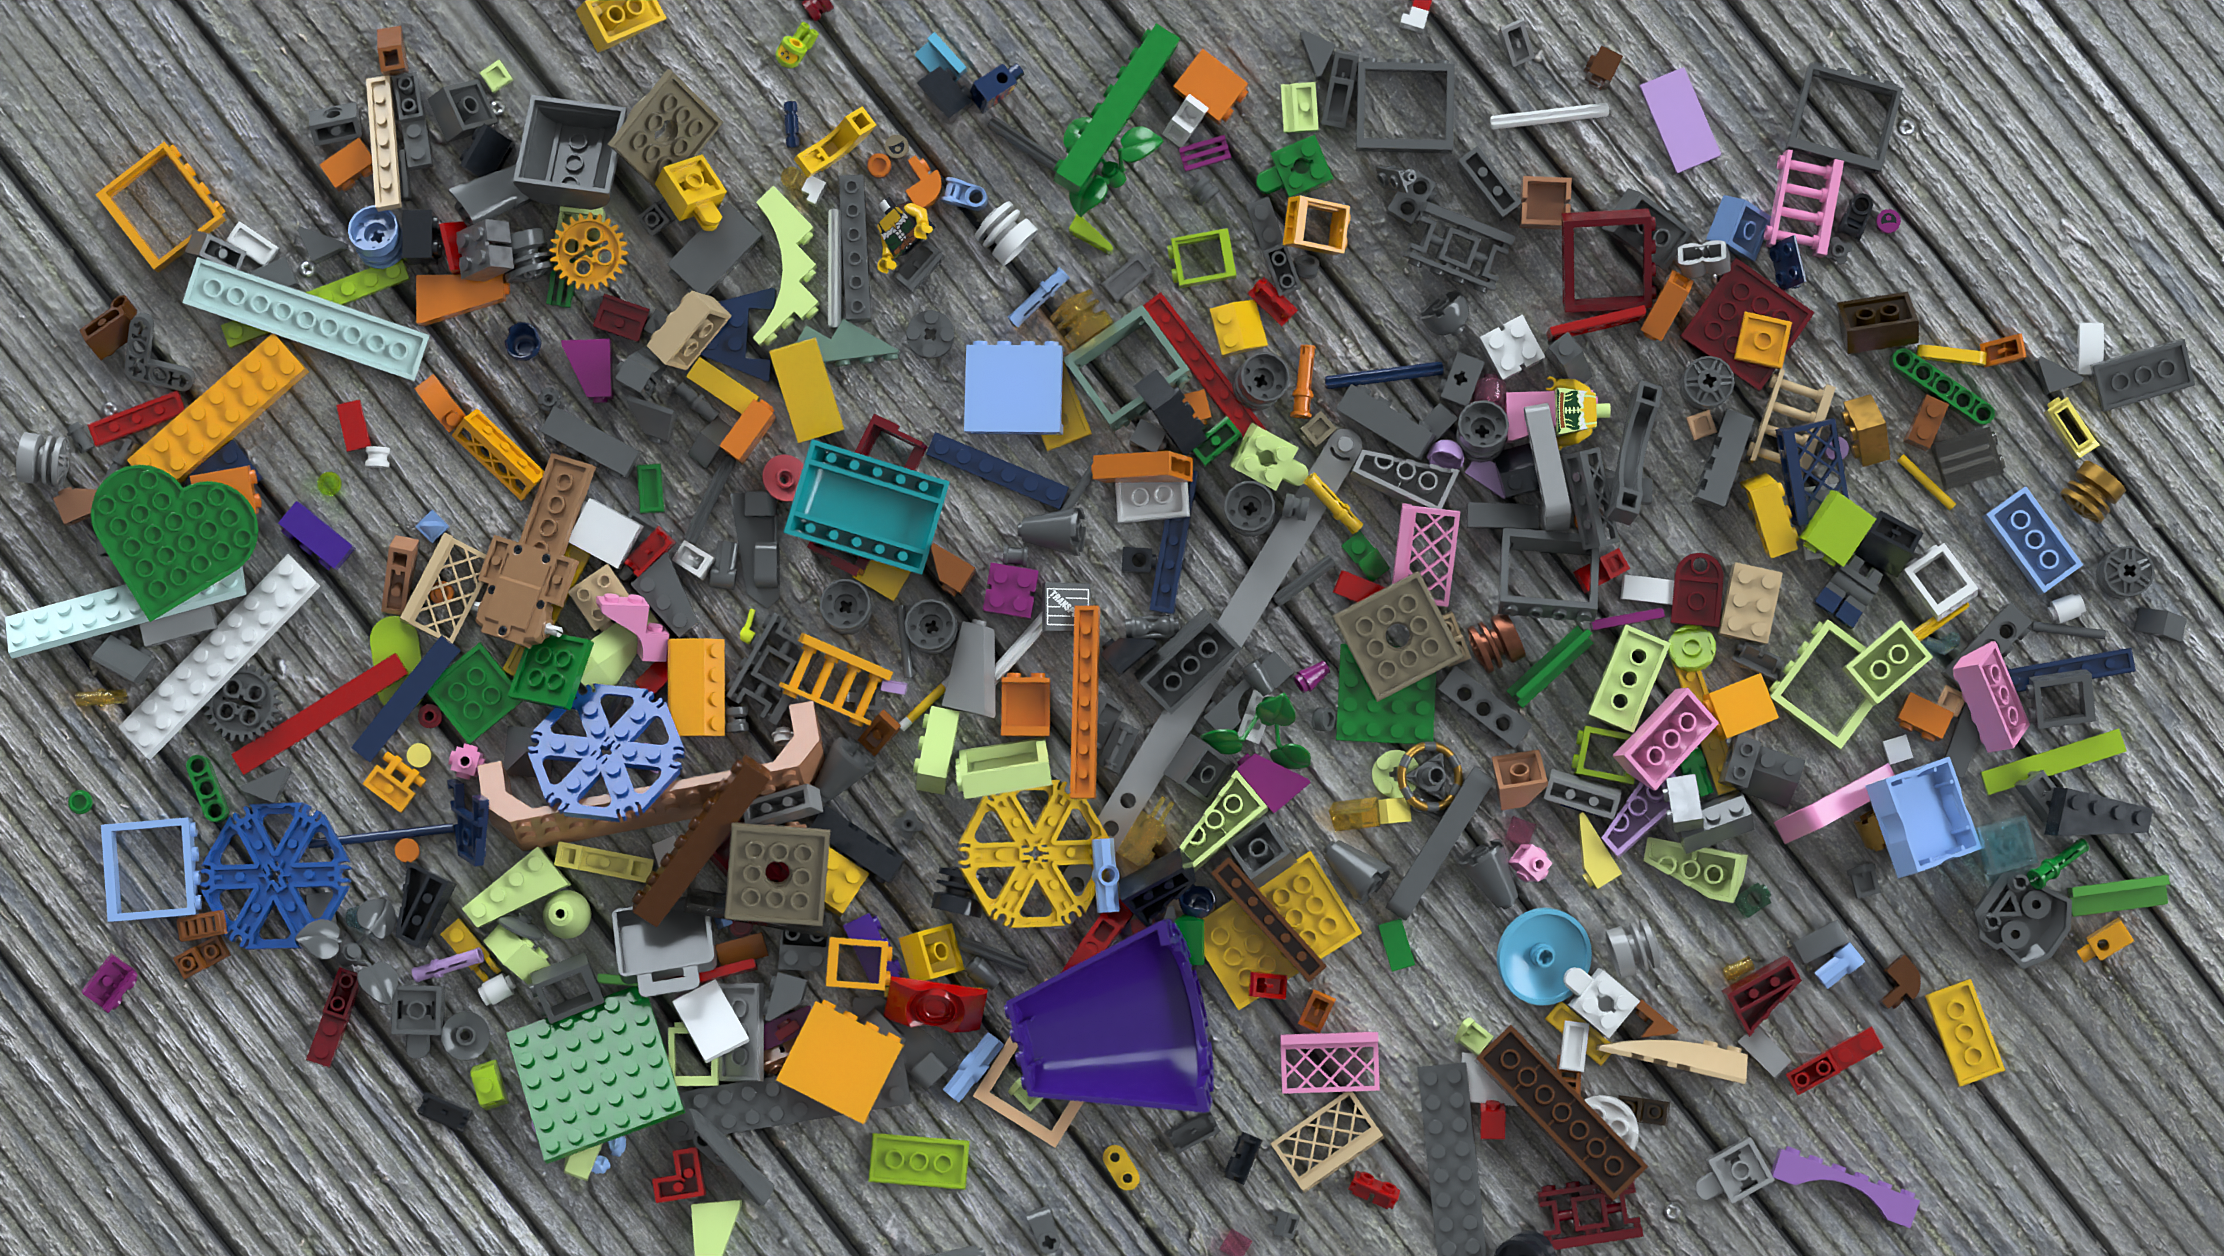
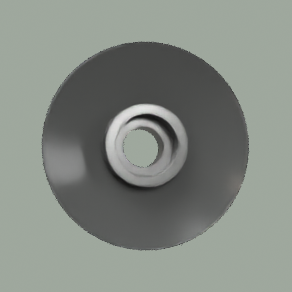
(521, 926)
(478, 1035)

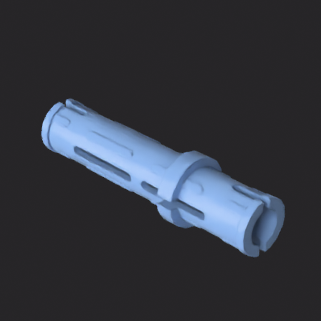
(1038, 297)

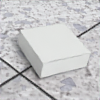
(1897, 749)

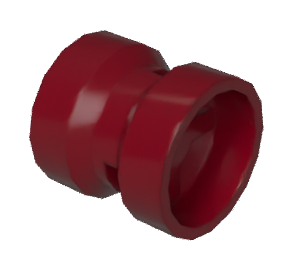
(817, 7)

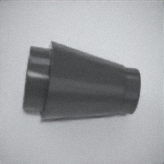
(1257, 676)
(982, 973)

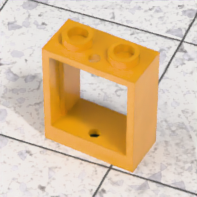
(1296, 220)
(832, 963)

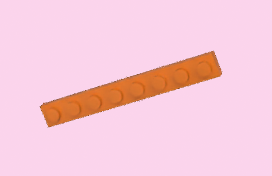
(1085, 702)

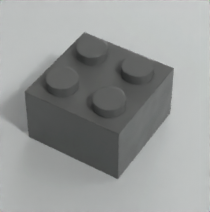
(1261, 852)

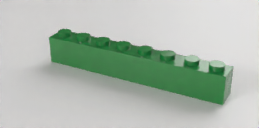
(1116, 109)

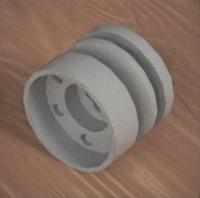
(41, 459)
(1633, 948)

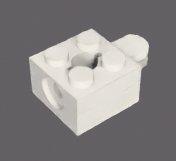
(1599, 999)

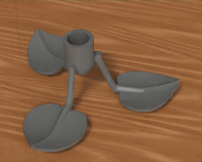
(322, 942)

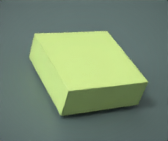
(496, 76)

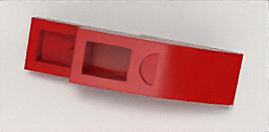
(1101, 935)
(1834, 1060)

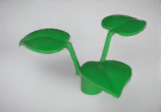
(1136, 145)
(1271, 712)

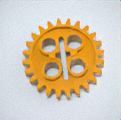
(599, 271)

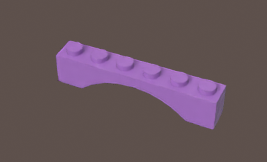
(1891, 1204)

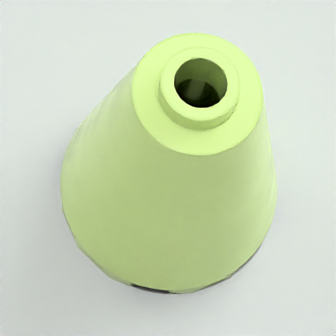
(576, 916)

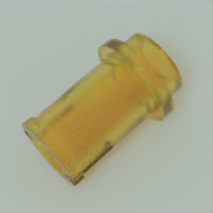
(1738, 968)

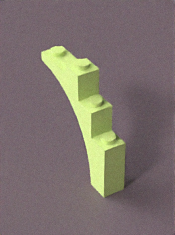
(797, 267)

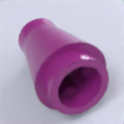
(1310, 677)

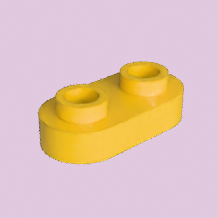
(1121, 1167)

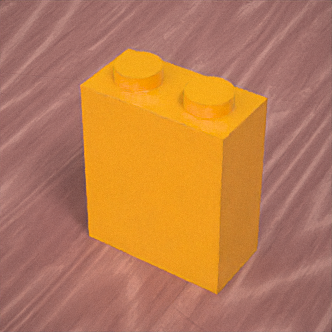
(1740, 707)

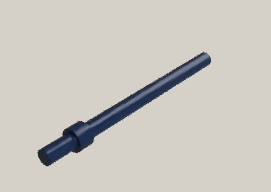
(385, 835)

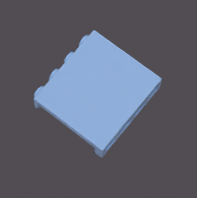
(1013, 388)

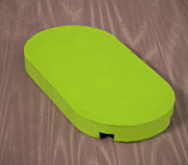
(393, 637)

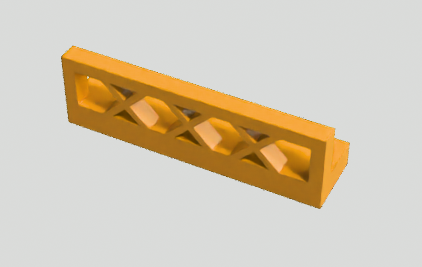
(500, 450)

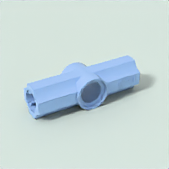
(1104, 858)
(973, 1067)

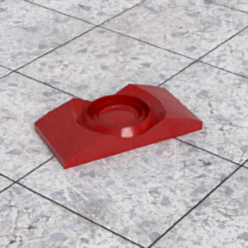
(935, 1004)

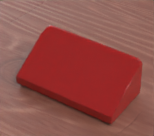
(655, 677)

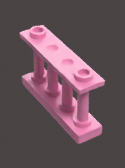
(1826, 196)

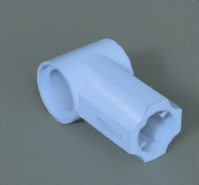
(1844, 962)

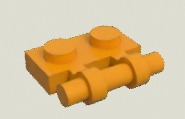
(391, 789)

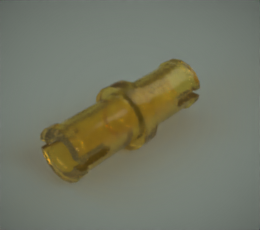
(101, 697)

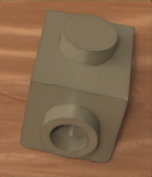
(1317, 430)

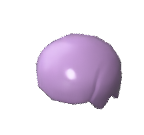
(1446, 454)

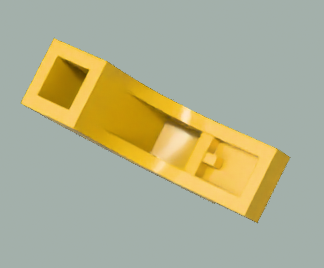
(836, 144)

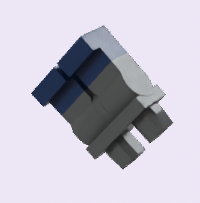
(1856, 588)

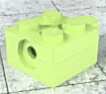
(1268, 459)

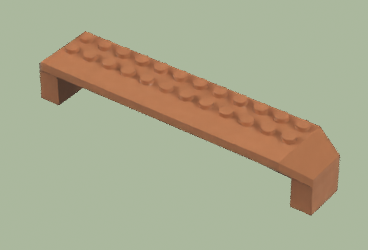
(682, 800)

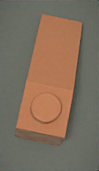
(74, 504)
(399, 574)

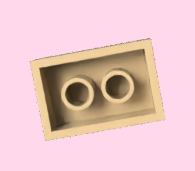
(688, 330)
(1749, 603)

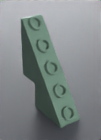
(850, 344)

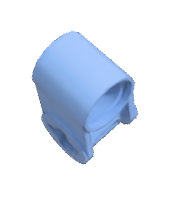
(962, 194)

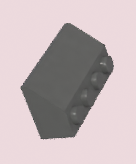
(1187, 661)

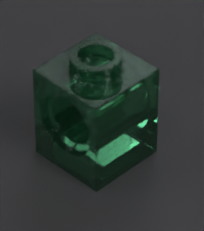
(1743, 905)

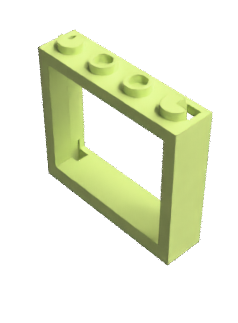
(1792, 669)
(1003, 768)

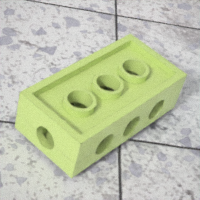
(1644, 677)

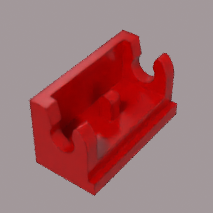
(649, 551)

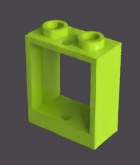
(1227, 255)
(1579, 759)

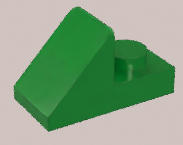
(1365, 556)

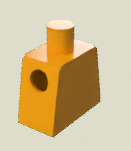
(2116, 936)

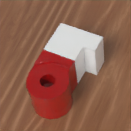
(1417, 16)

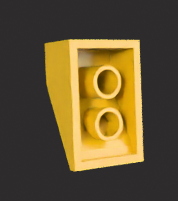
(617, 20)

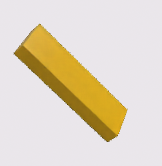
(721, 385)
(1563, 1013)

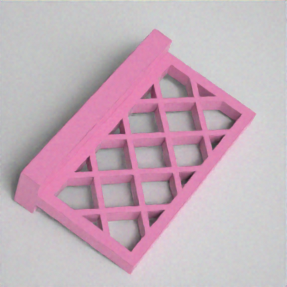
(1405, 540)
(1335, 1041)

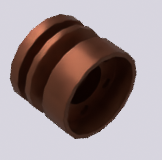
(1496, 642)

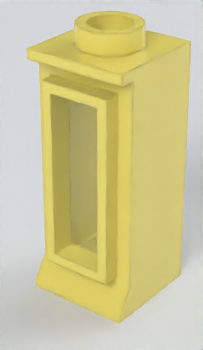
(2075, 450)

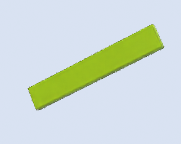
(2054, 760)

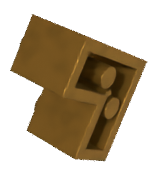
(1867, 430)

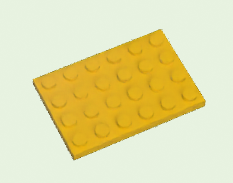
(1305, 901)

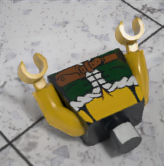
(901, 231)

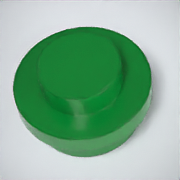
(80, 802)

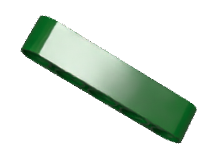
(1953, 388)

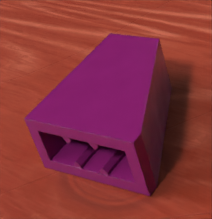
(593, 366)
(1271, 781)

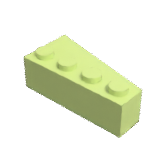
(1228, 815)
(517, 888)

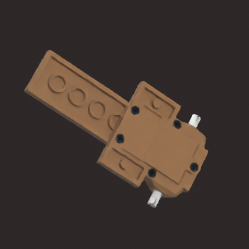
(534, 571)

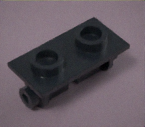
(1246, 1152)

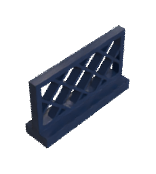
(1792, 470)

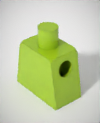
(489, 1085)

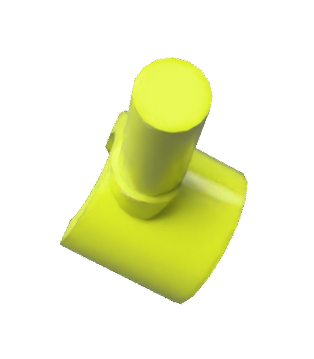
(747, 635)

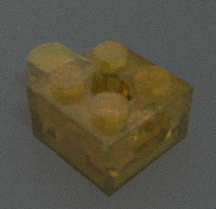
(1144, 835)

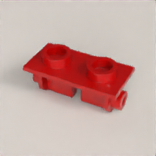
(1268, 299)
(1385, 1192)

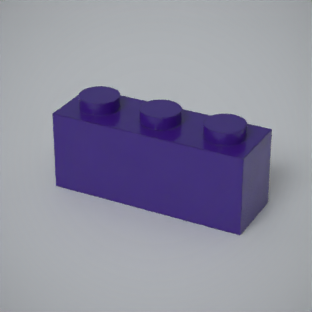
(316, 536)
(868, 929)

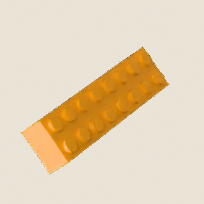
(223, 410)

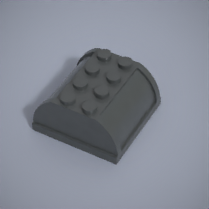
(567, 152)

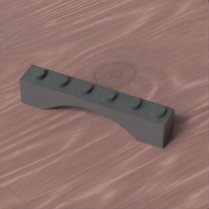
(1627, 483)

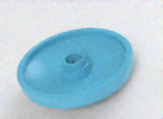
(1539, 951)

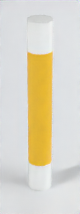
(924, 705)

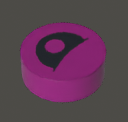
(1888, 221)

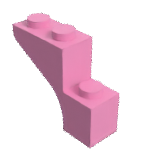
(633, 614)

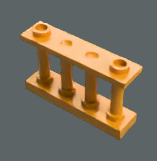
(854, 666)

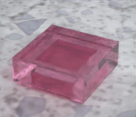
(1520, 831)
(1235, 1244)

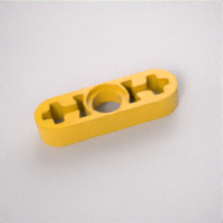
(1952, 355)

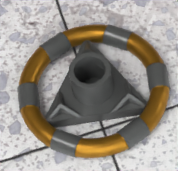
(1429, 776)

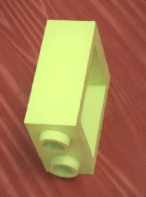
(712, 1080)

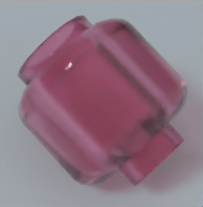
(1491, 389)

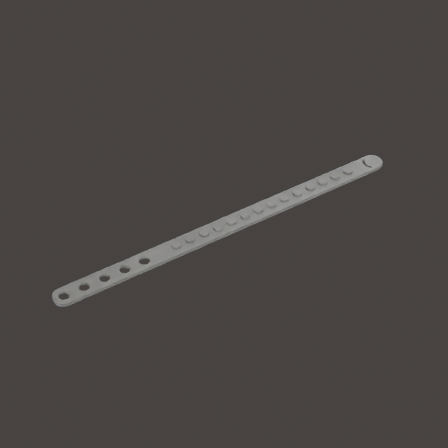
(1238, 620)

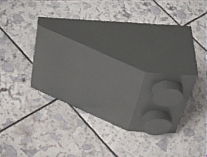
(1668, 233)

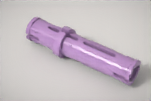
(438, 968)

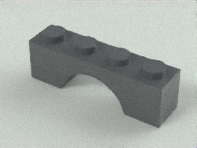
(1225, 713)

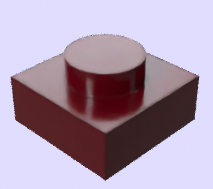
(786, 1028)

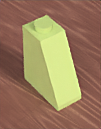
(713, 1226)

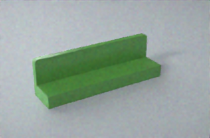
(2119, 895)

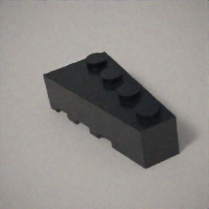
(2089, 814)
(860, 846)

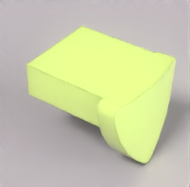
(1473, 1036)
(1017, 1090)

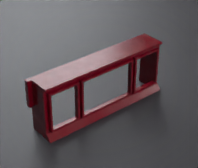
(865, 447)

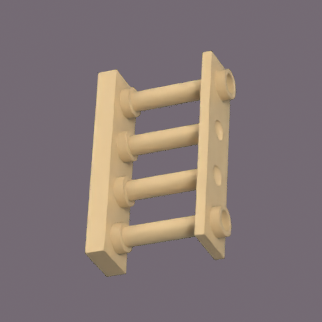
(1820, 396)

